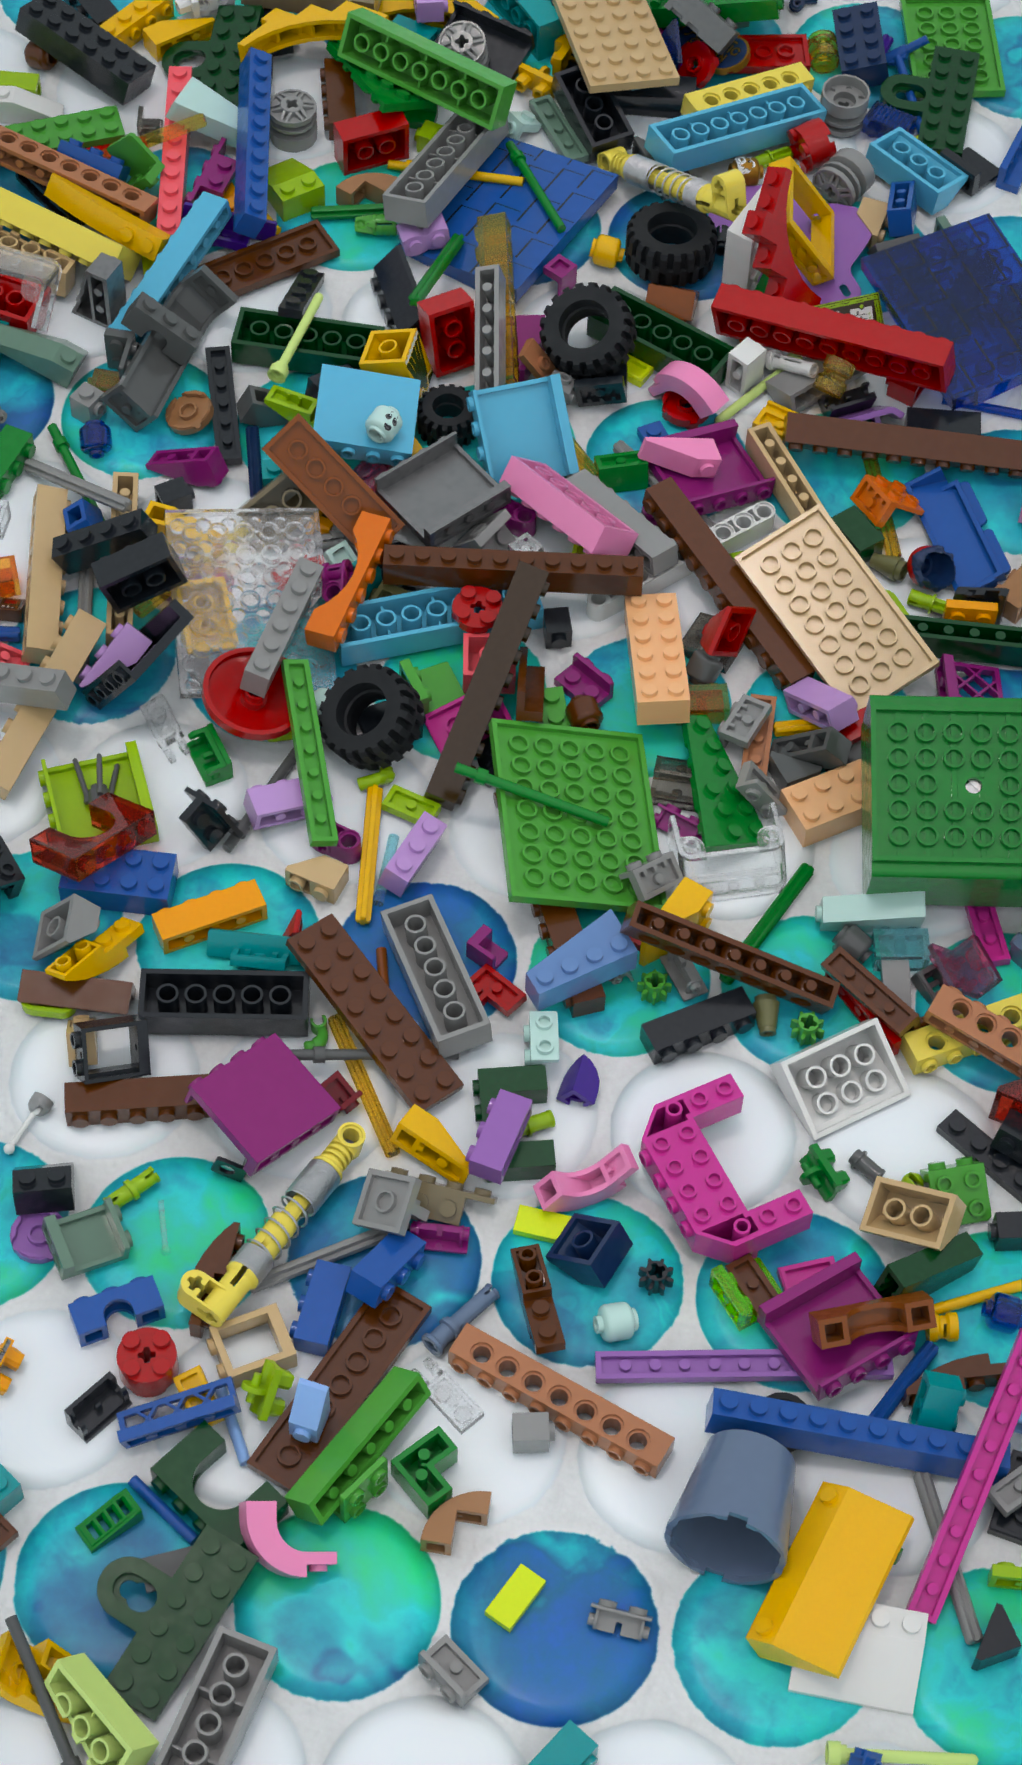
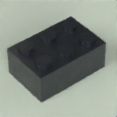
(139, 572)

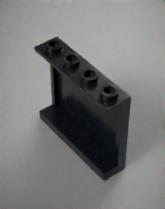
(506, 43)
(162, 631)

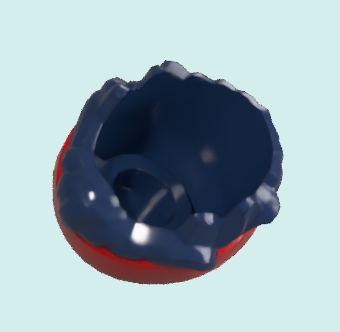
(931, 568)

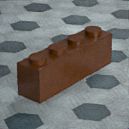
(338, 94)

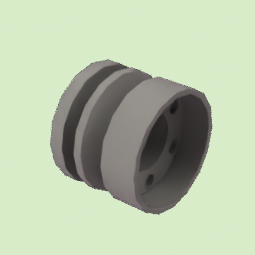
(470, 36)
(846, 104)
(293, 120)
(844, 177)

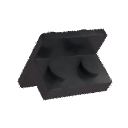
(208, 819)

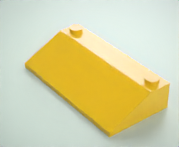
(829, 1581)

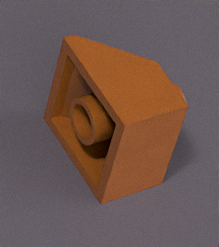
(673, 300)

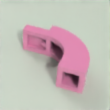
(692, 384)
(588, 1186)
(263, 1539)

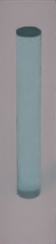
(390, 850)

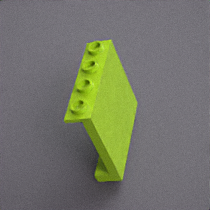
(67, 799)

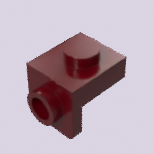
(341, 1092)

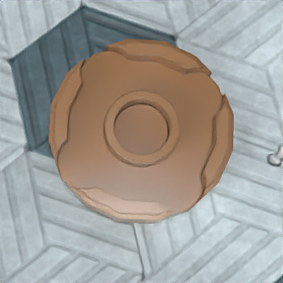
(189, 412)

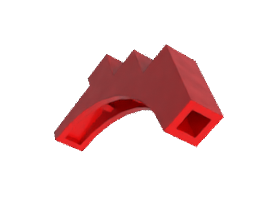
(769, 229)

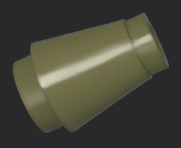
(890, 566)
(767, 1013)

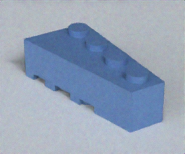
(582, 963)

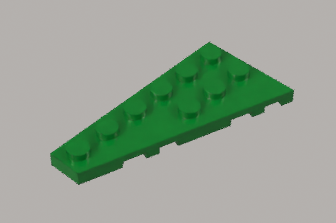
(389, 95)
(723, 812)

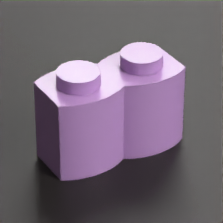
(419, 240)

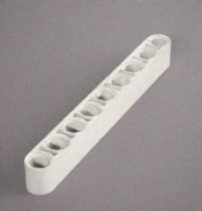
(732, 533)

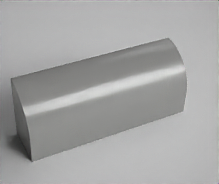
(797, 390)

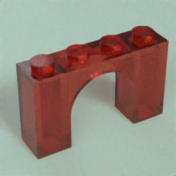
(77, 858)

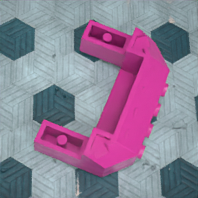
(697, 1185)

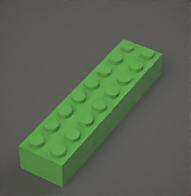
(427, 68)

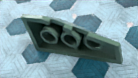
(43, 353)

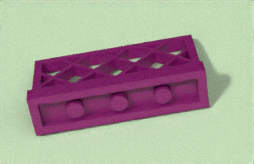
(948, 680)

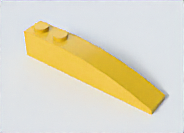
(107, 217)

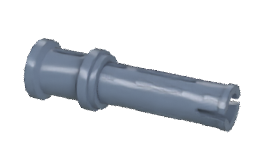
(452, 1326)

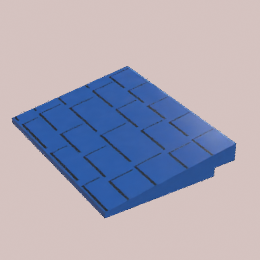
(571, 187)

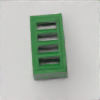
(103, 1513)

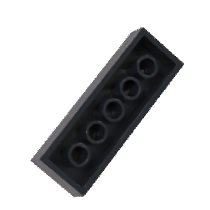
(86, 48)
(225, 1002)

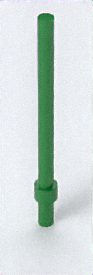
(519, 160)
(62, 446)
(482, 776)

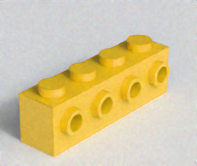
(130, 21)

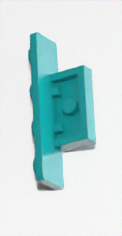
(251, 949)

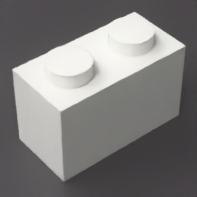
(745, 366)

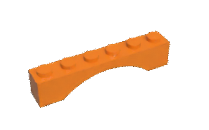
(330, 621)

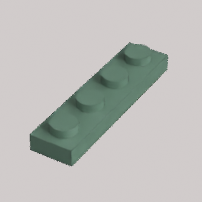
(558, 128)

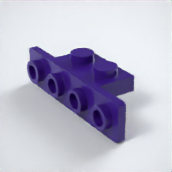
(233, 240)

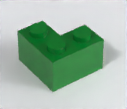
(420, 1470)

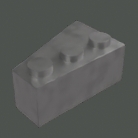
(705, 22)
(101, 291)

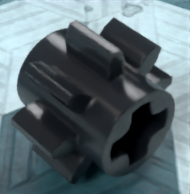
(655, 1277)

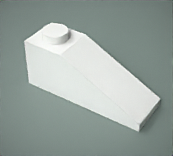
(24, 106)

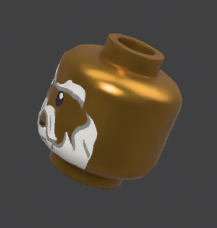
(749, 168)

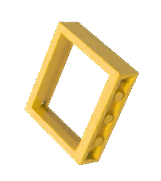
(816, 256)

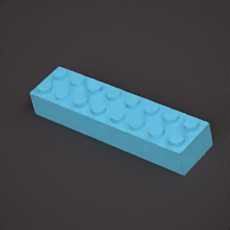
(732, 128)
(407, 625)

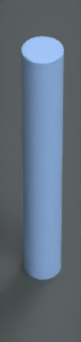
(235, 1432)

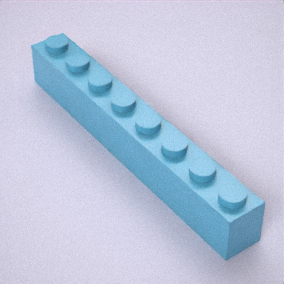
(182, 252)

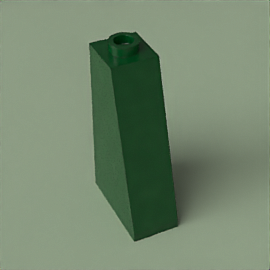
(930, 1268)

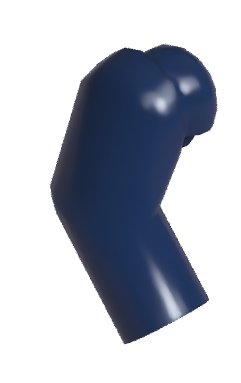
(797, 5)

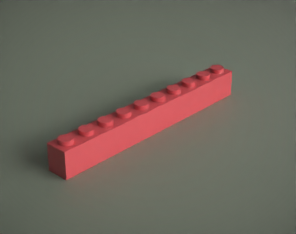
(175, 158)

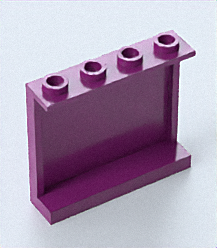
(735, 481)
(264, 1101)
(829, 1370)

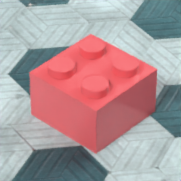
(472, 650)

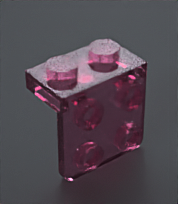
(966, 967)

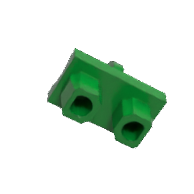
(819, 1172)

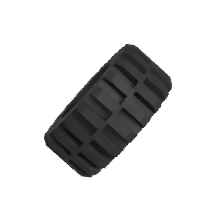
(676, 263)
(579, 304)
(350, 698)

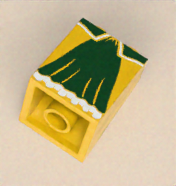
(397, 354)

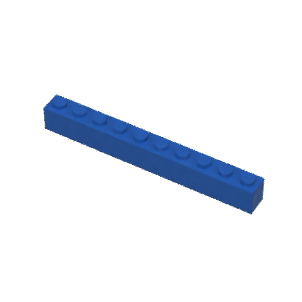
(252, 143)
(845, 1433)

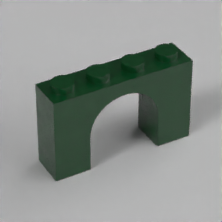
(532, 1158)
(182, 1467)

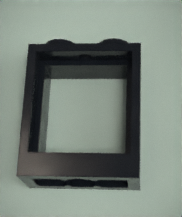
(138, 1049)

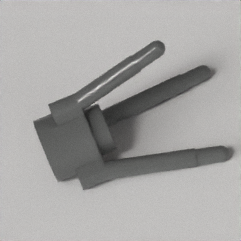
(99, 788)

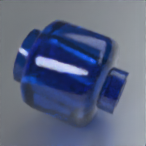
(95, 438)
(1003, 1313)

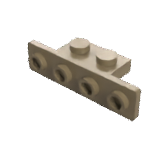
(446, 1201)

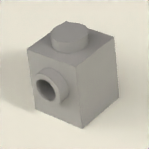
(87, 403)
(532, 1432)

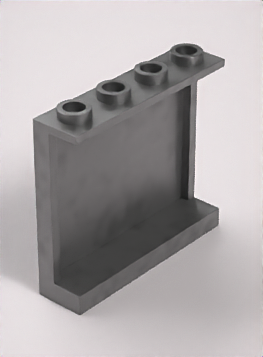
(441, 491)

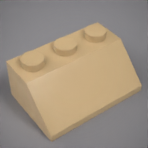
(912, 1213)

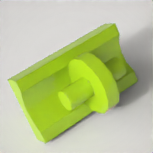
(264, 1388)

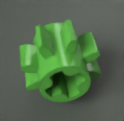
(654, 987)
(807, 1028)

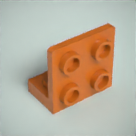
(880, 498)

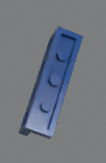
(1010, 170)
(180, 1419)

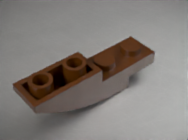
(214, 1264)
(537, 1299)
(974, 1372)

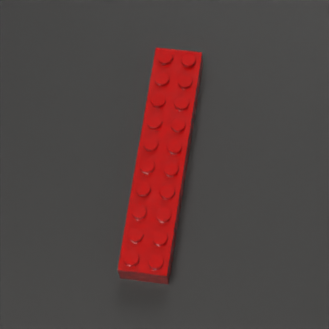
(820, 331)

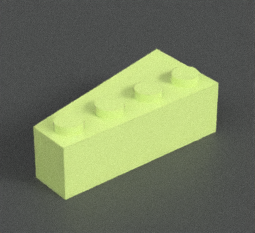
(98, 1714)

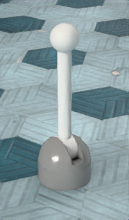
(38, 1106)

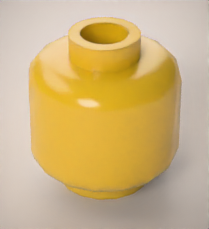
(606, 251)

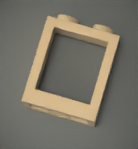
(269, 1314)

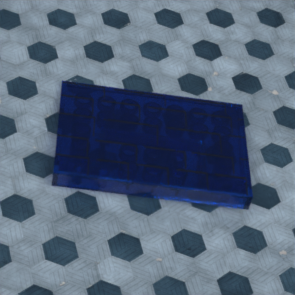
(960, 288)

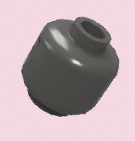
(703, 667)
(855, 942)

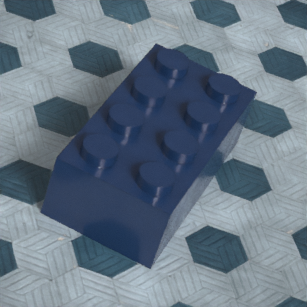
(861, 43)

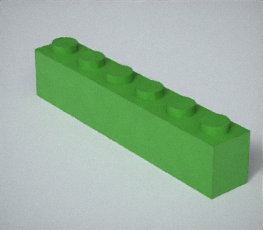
(358, 1445)

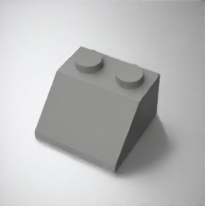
(65, 925)

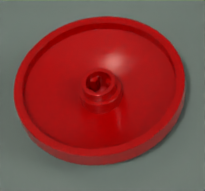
(239, 710)

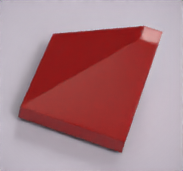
(295, 925)

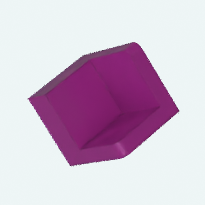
(561, 271)
(483, 950)

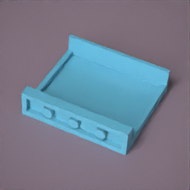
(347, 401)
(525, 422)

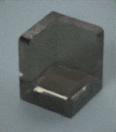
(146, 125)

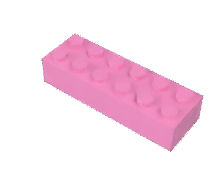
(568, 508)

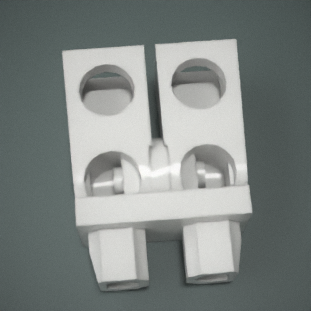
(199, 8)

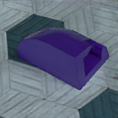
(580, 1083)

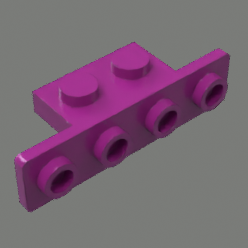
(215, 175)

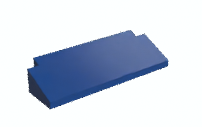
(955, 522)

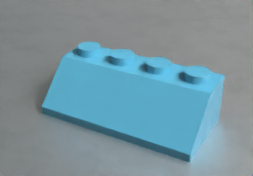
(905, 158)

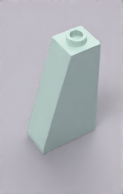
(219, 112)
(872, 911)

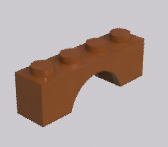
(845, 1323)

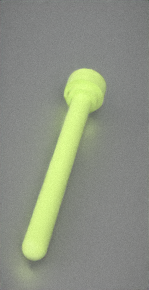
(279, 370)
(749, 396)
(839, 1754)

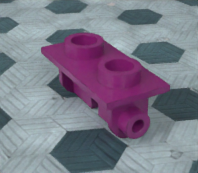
(687, 826)
(442, 1237)

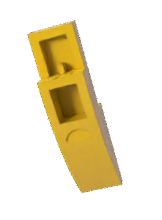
(95, 957)

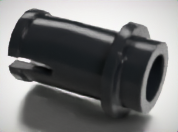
(721, 240)

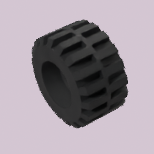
(441, 403)

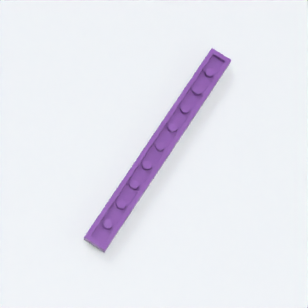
(702, 1366)

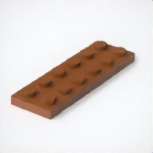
(325, 477)

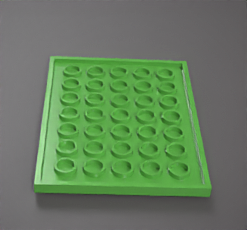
(559, 856)

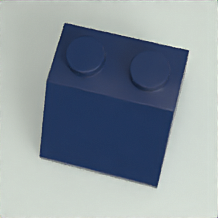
(590, 1249)

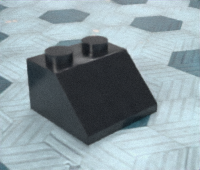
(43, 1188)

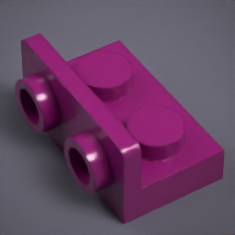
(585, 679)

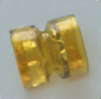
(823, 51)
(834, 376)

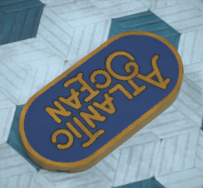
(733, 59)

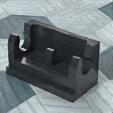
(851, 401)
(97, 1407)

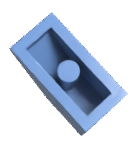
(309, 1411)

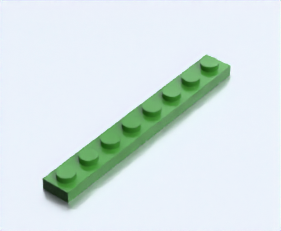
(309, 753)

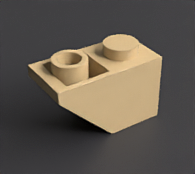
(874, 216)
(318, 877)
(91, 1041)

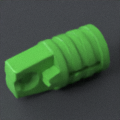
(375, 225)

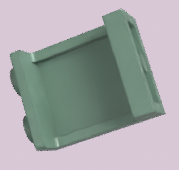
(87, 1239)

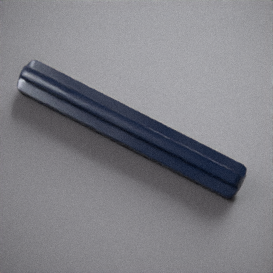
(254, 459)

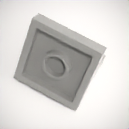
(488, 533)
(389, 1202)

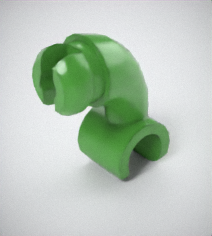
(321, 1034)

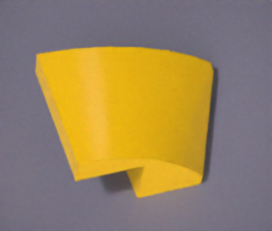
(13, 1678)

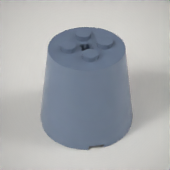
(736, 1509)

